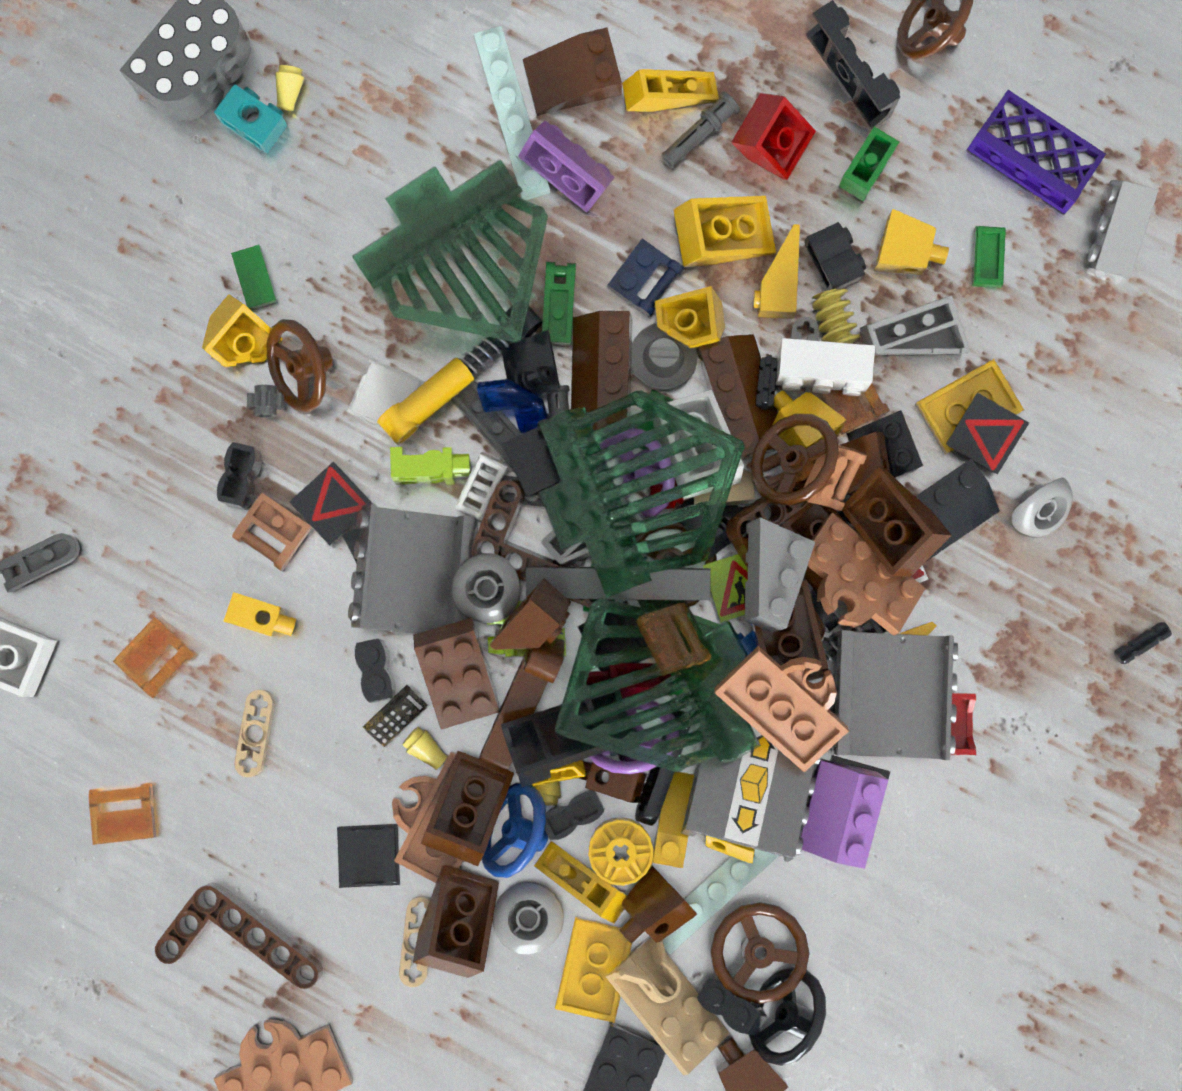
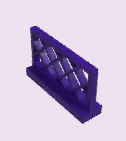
(1025, 168)

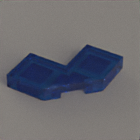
(507, 395)

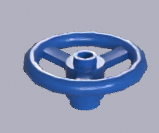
(518, 833)

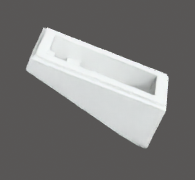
(493, 462)

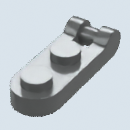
(39, 560)

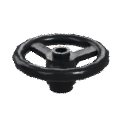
(792, 1019)

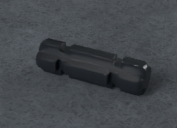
(766, 382)
(1143, 643)

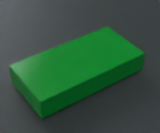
(988, 256)
(254, 277)

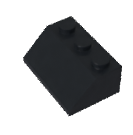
(960, 501)

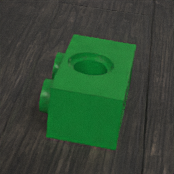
(868, 163)

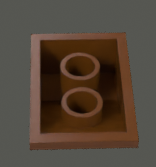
(573, 72)
(895, 523)
(799, 638)
(467, 808)
(457, 923)

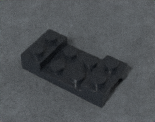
(872, 97)
(538, 748)
(624, 1062)

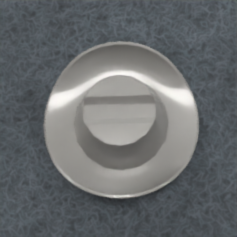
(661, 359)
(1043, 508)
(486, 588)
(528, 918)

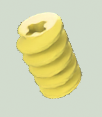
(834, 317)

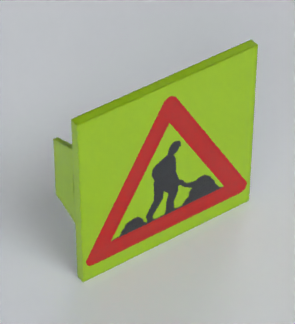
(728, 586)

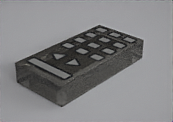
(395, 715)

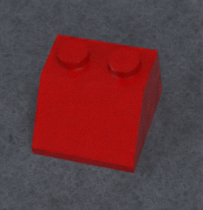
(774, 135)

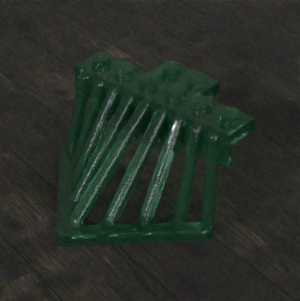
(432, 217)
(590, 506)
(720, 725)

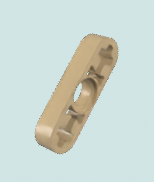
(258, 757)
(406, 948)

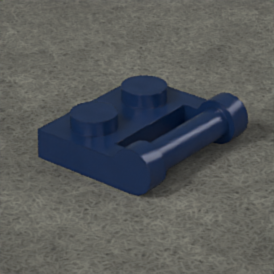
(637, 272)

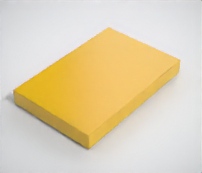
(947, 405)
(591, 956)

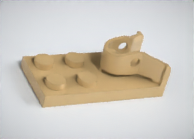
(667, 1005)

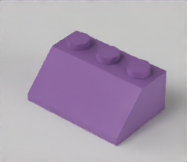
(565, 165)
(843, 813)

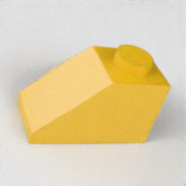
(692, 317)
(236, 334)

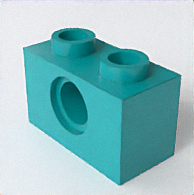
(260, 132)

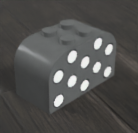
(189, 58)

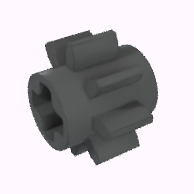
(265, 401)

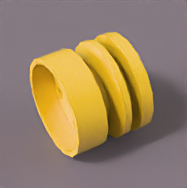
(639, 850)

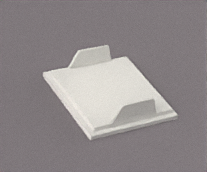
(380, 389)

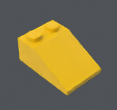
(723, 230)

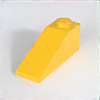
(668, 89)
(779, 286)
(669, 842)
(581, 882)

